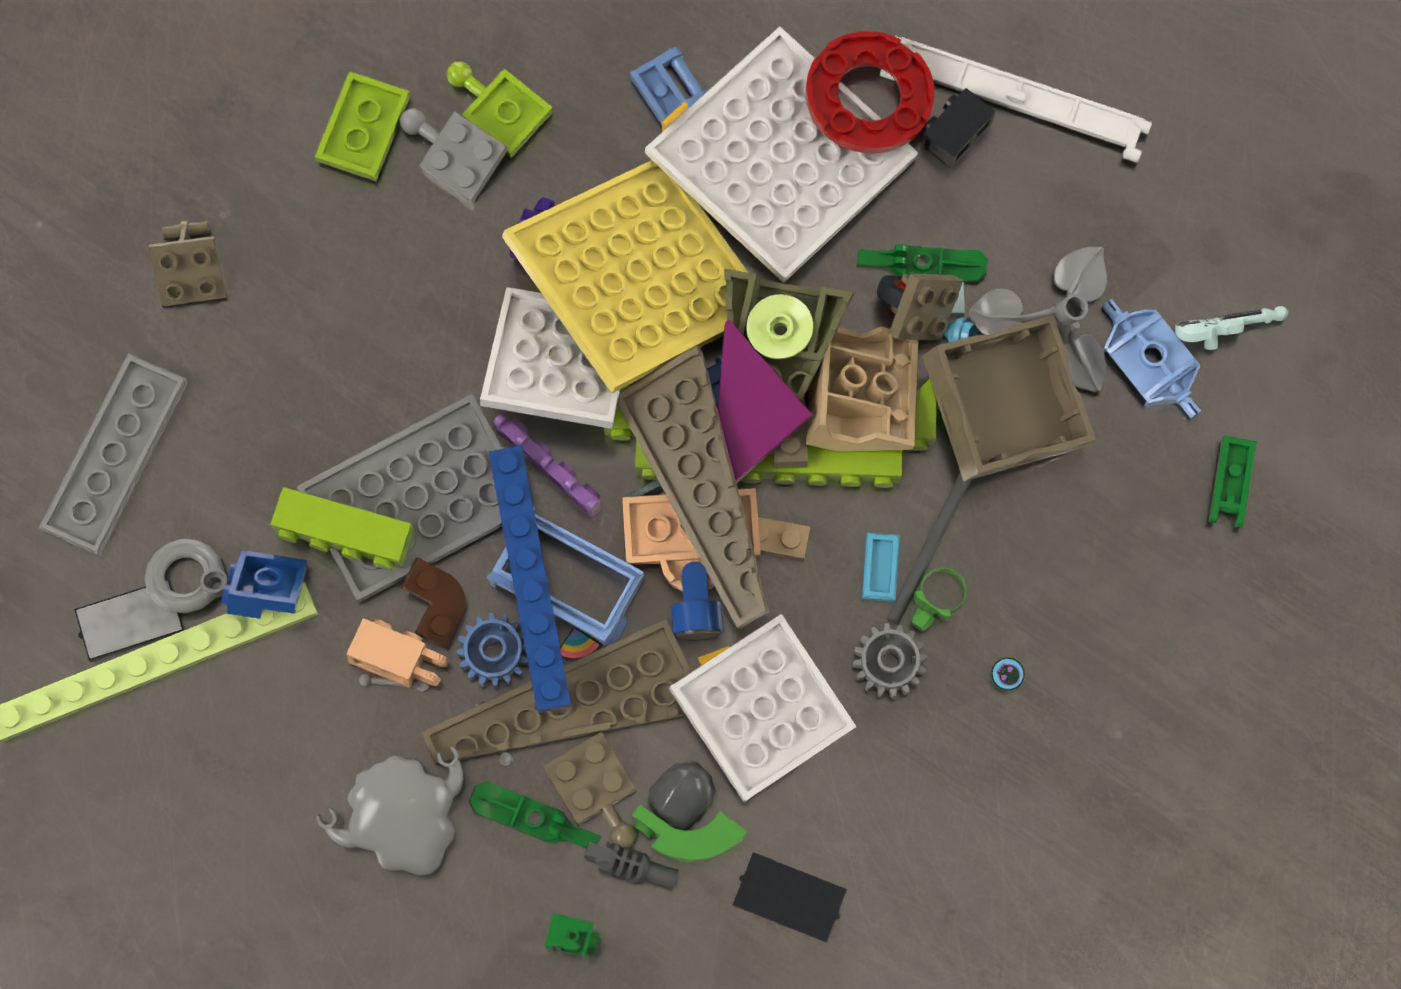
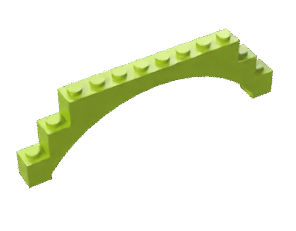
(823, 465)

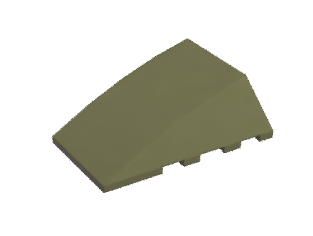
(826, 308)

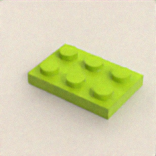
(362, 126)

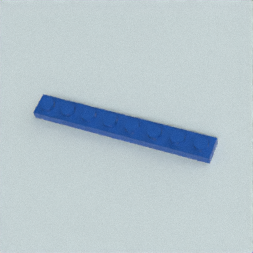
(529, 579)

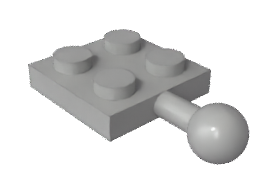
(459, 154)

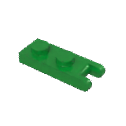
(1233, 478)

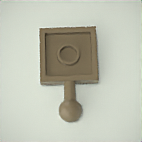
(591, 783)

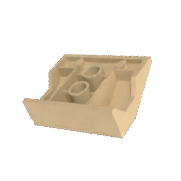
(864, 393)

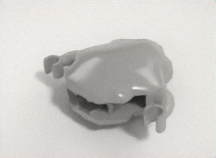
(401, 814)

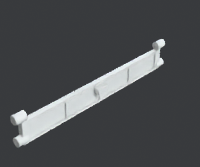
(1032, 98)

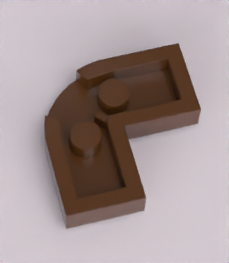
(444, 599)

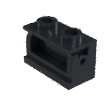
(957, 127)

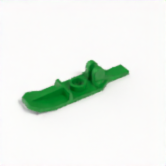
(965, 264)
(514, 810)

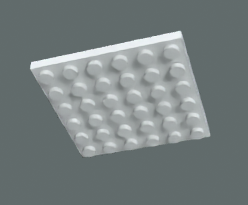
(766, 165)

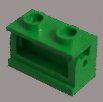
(572, 936)

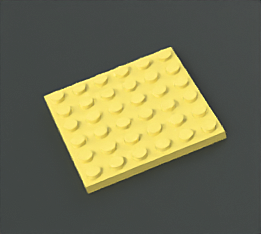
(629, 272)

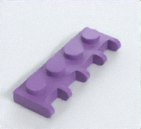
(539, 456)

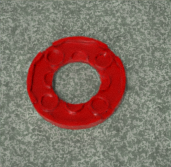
(872, 50)

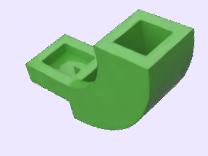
(690, 846)

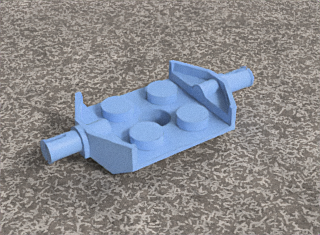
(1157, 382)

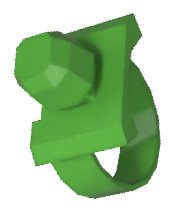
(924, 617)

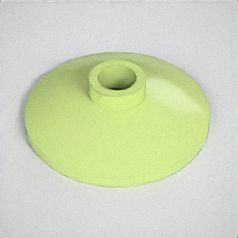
(776, 312)

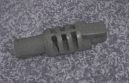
(630, 864)

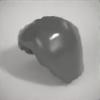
(682, 794)

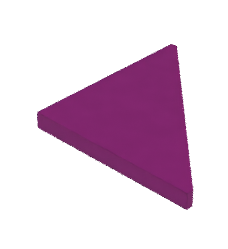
(753, 404)

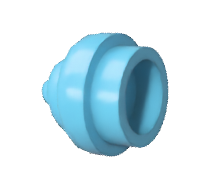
(960, 329)

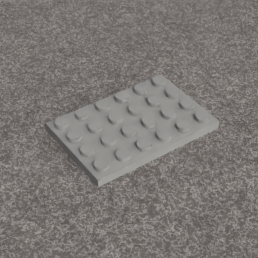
(426, 476)

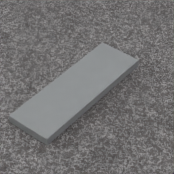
(113, 455)

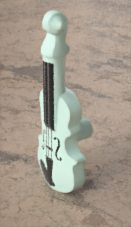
(1224, 325)

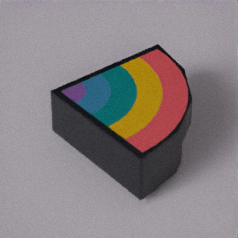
(578, 645)

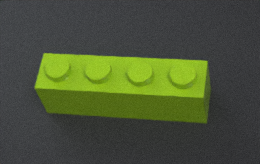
(343, 528)

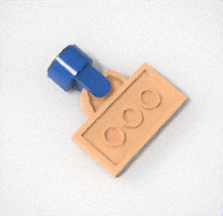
(657, 536)

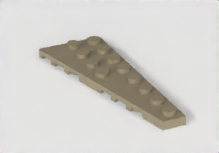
(686, 448)
(606, 689)

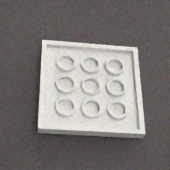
(541, 368)
(762, 707)

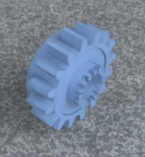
(482, 636)

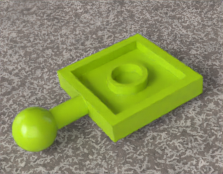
(502, 109)

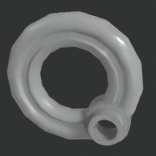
(190, 601)

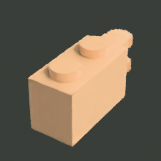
(393, 654)

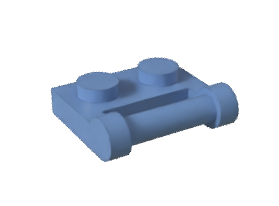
(660, 89)

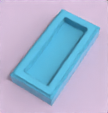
(880, 567)

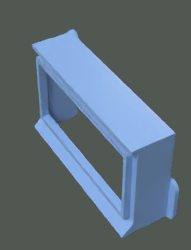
(617, 621)

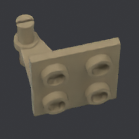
(188, 267)

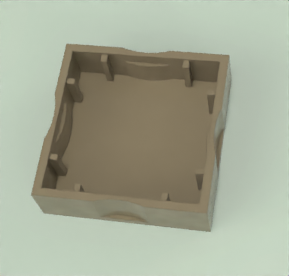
(1008, 398)

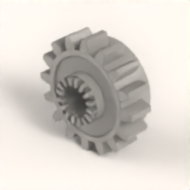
(885, 678)

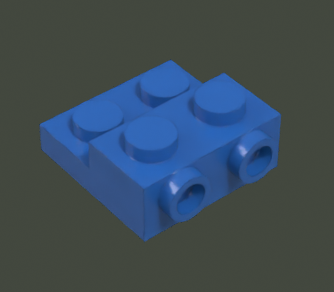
(263, 583)

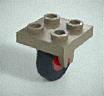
(920, 304)

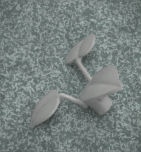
(1085, 279)

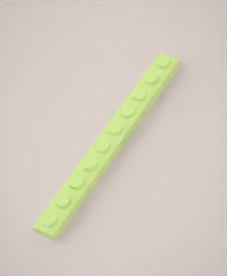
(144, 667)

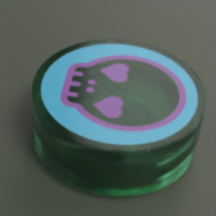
(1007, 674)

